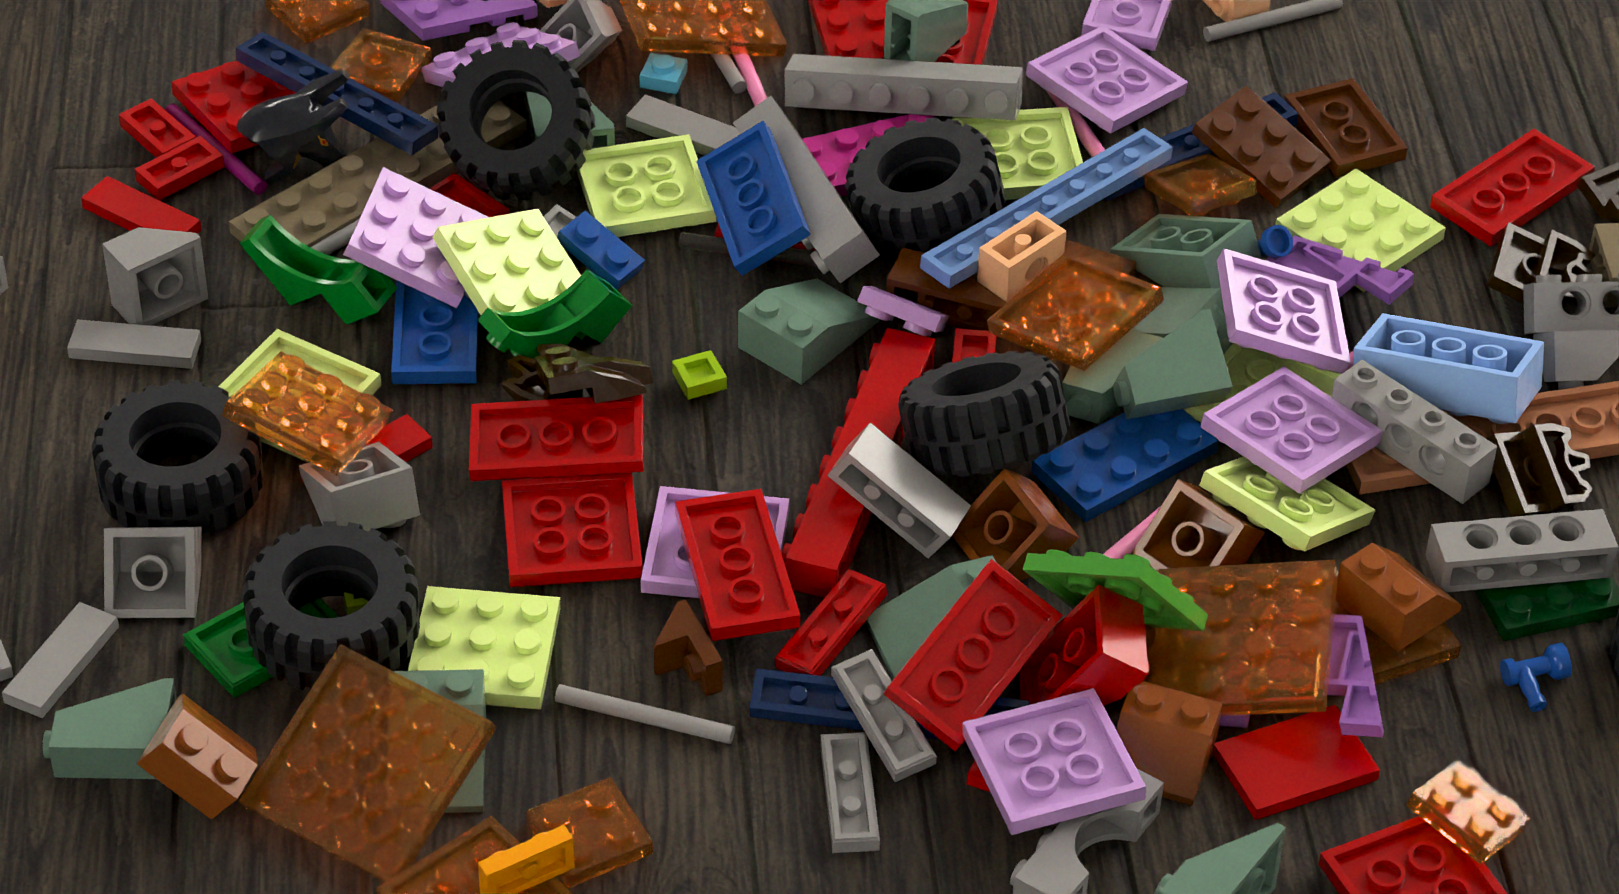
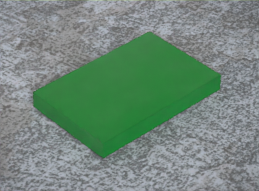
(225, 648)

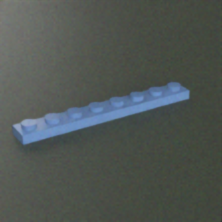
(1056, 200)

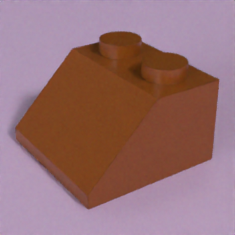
(1011, 521)
(1196, 532)
(1392, 596)
(1170, 736)
(199, 758)

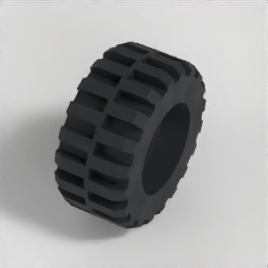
(484, 83)
(923, 185)
(984, 413)
(167, 424)
(326, 564)

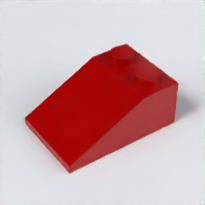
(1090, 648)

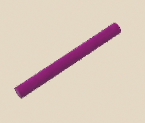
(231, 162)

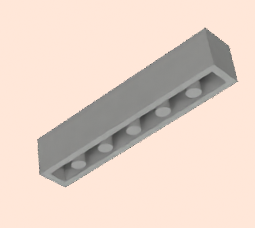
(903, 86)
(835, 233)

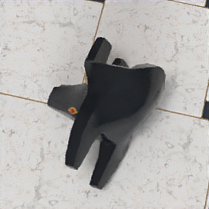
(297, 126)

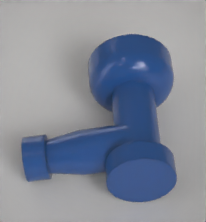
(1275, 242)
(1554, 662)

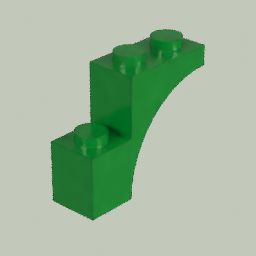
(303, 273)
(584, 309)

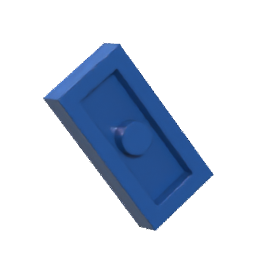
(600, 250)

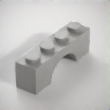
(1055, 863)

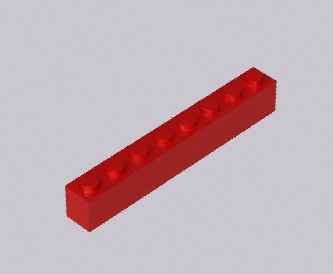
(834, 519)

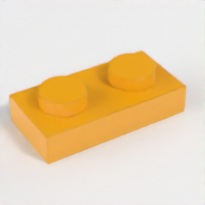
(527, 863)

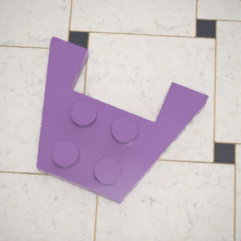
(448, 17)
(1347, 272)
(1349, 677)

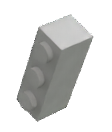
(899, 490)

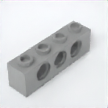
(1544, 304)
(1418, 432)
(1521, 550)

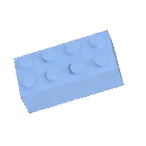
(1456, 365)

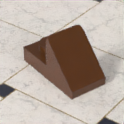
(688, 646)

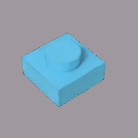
(663, 73)

